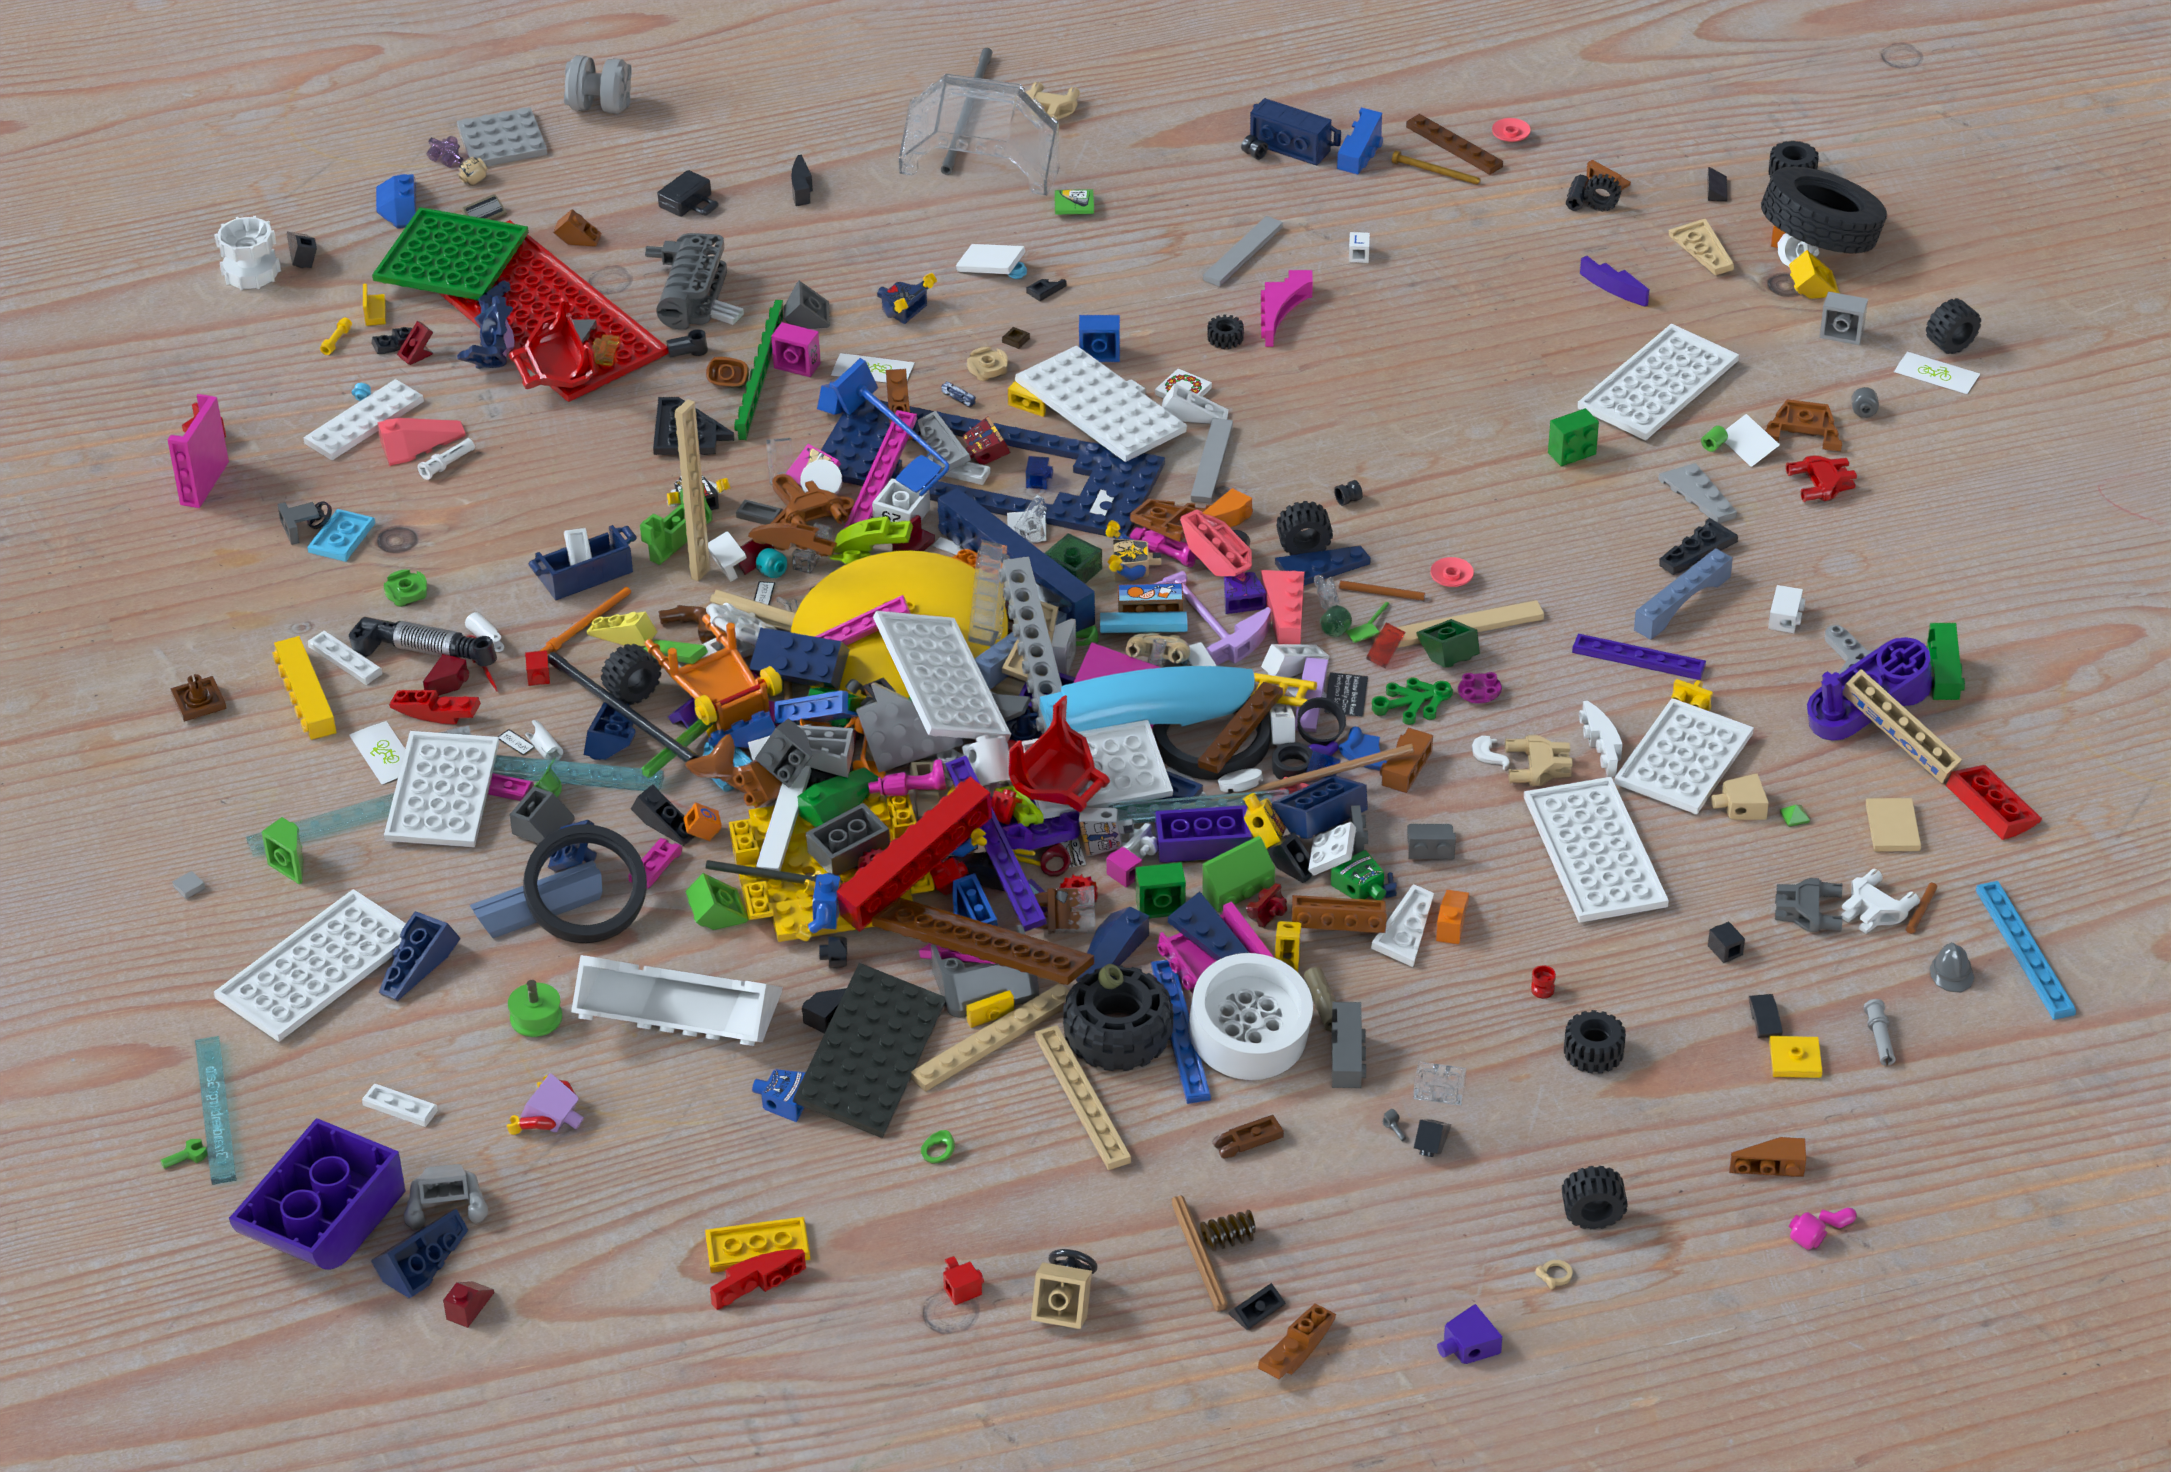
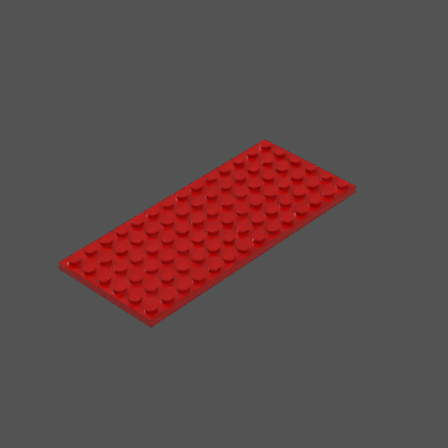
(534, 295)

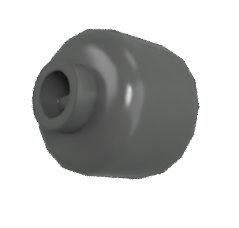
(1865, 400)

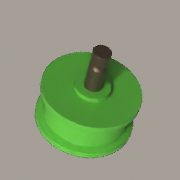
(535, 1009)

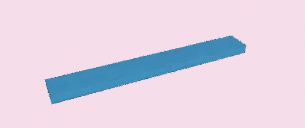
(2026, 950)

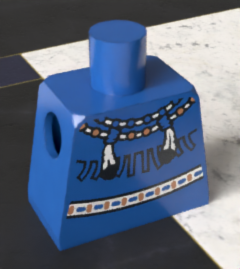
(779, 1093)

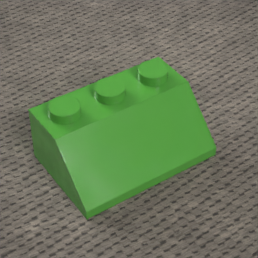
(1238, 874)

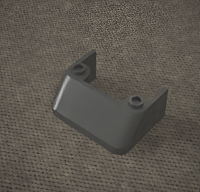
(968, 985)

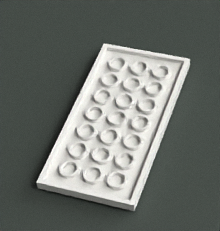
(1658, 381)
(1101, 403)
(941, 675)
(1595, 849)
(313, 965)

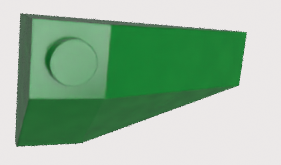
(834, 796)

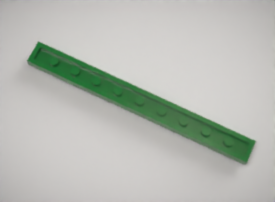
(758, 374)

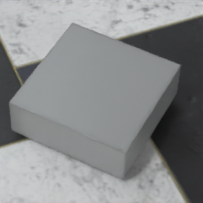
(188, 884)

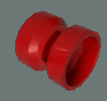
(1543, 981)

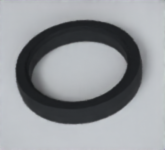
(1188, 764)
(584, 834)

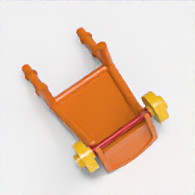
(721, 681)

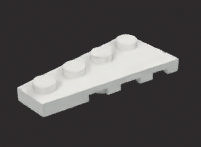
(1405, 927)

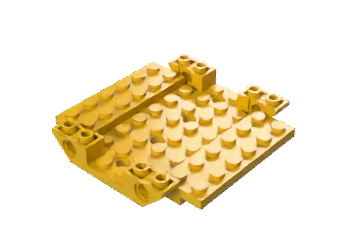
(786, 900)

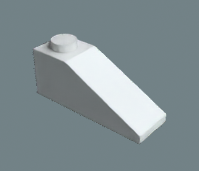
(1192, 407)
(1290, 659)
(1282, 724)

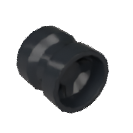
(1255, 147)
(1348, 492)

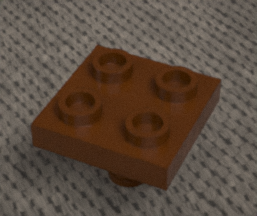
(198, 697)

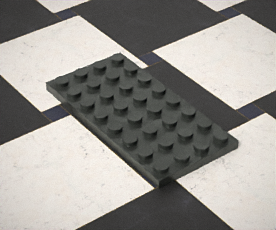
(870, 1050)

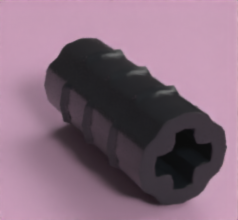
(1575, 197)

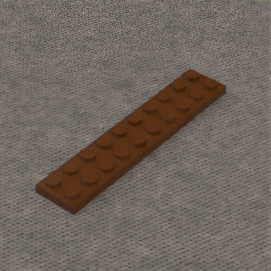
(983, 941)

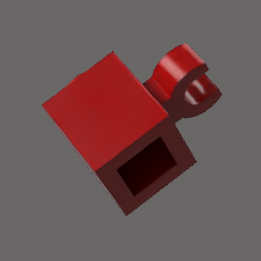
(946, 872)
(962, 1281)

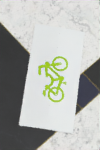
(876, 365)
(1937, 372)
(381, 750)

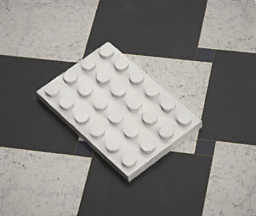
(1684, 756)
(1130, 761)
(442, 789)

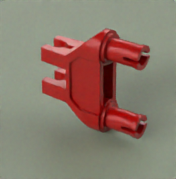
(1826, 476)

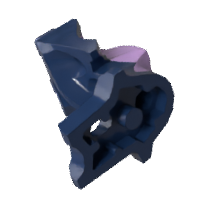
(495, 336)

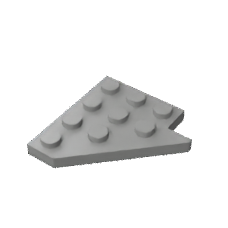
(897, 731)

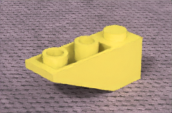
(624, 629)

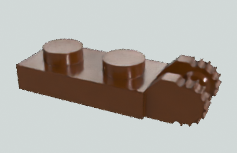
(1248, 1136)

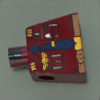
(985, 442)

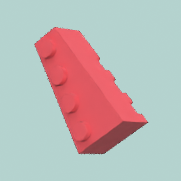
(1285, 600)

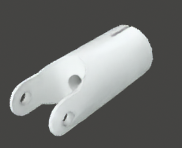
(482, 627)
(544, 742)

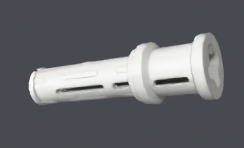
(439, 462)

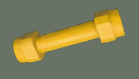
(328, 345)

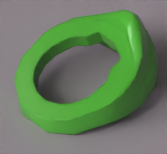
(1090, 633)
(941, 1136)

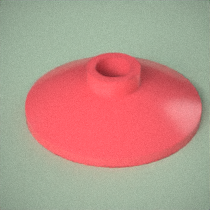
(1511, 129)
(1452, 572)

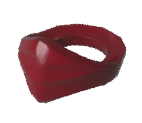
(1055, 850)

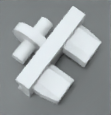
(1142, 842)

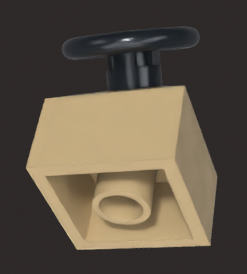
(1063, 1289)

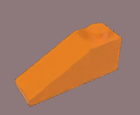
(1231, 508)
(1452, 916)

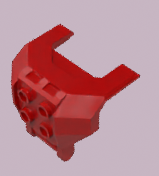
(555, 352)
(1056, 765)

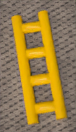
(1285, 682)

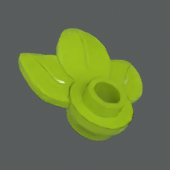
(849, 556)

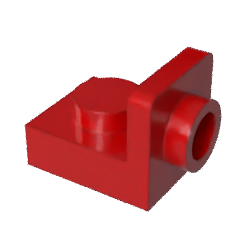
(1004, 804)

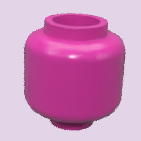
(1807, 1230)

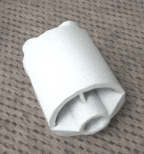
(989, 761)

